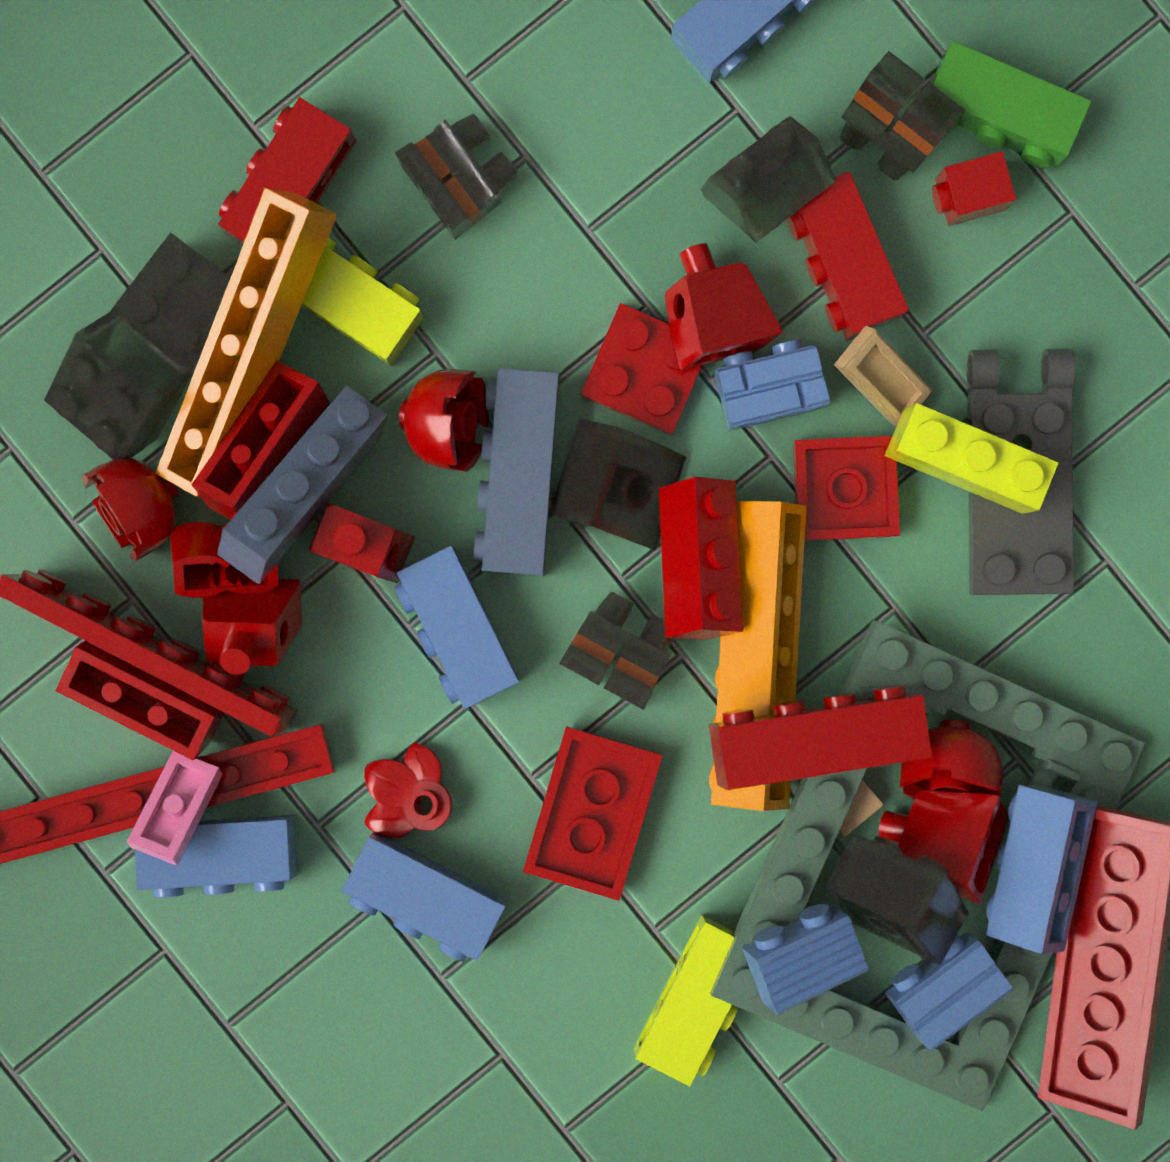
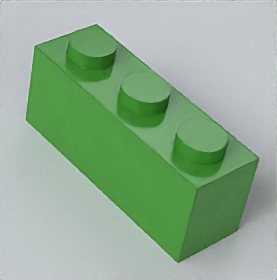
(1011, 106)

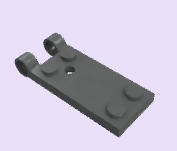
(1034, 549)

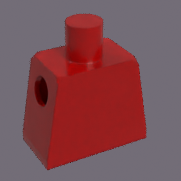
(717, 311)
(361, 543)
(251, 626)
(954, 830)

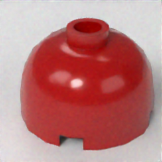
(443, 418)
(133, 504)
(959, 763)

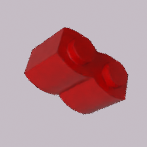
(201, 572)

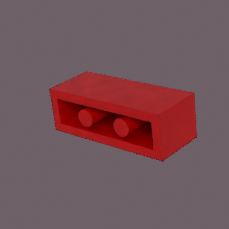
(298, 160)
(848, 260)
(260, 438)
(700, 559)
(139, 700)

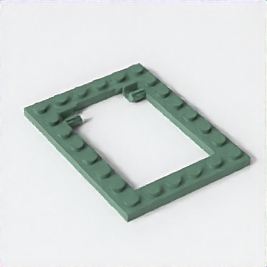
(1071, 747)

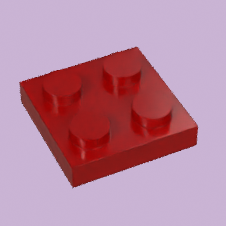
(640, 371)
(847, 488)

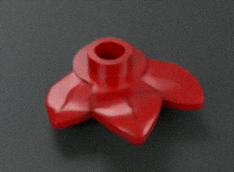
(399, 790)

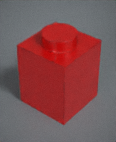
(973, 189)

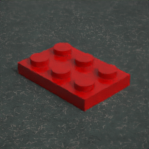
(592, 813)

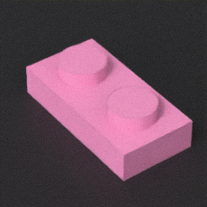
(174, 808)

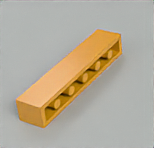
(248, 327)
(762, 661)

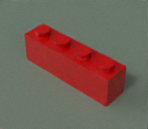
(819, 739)

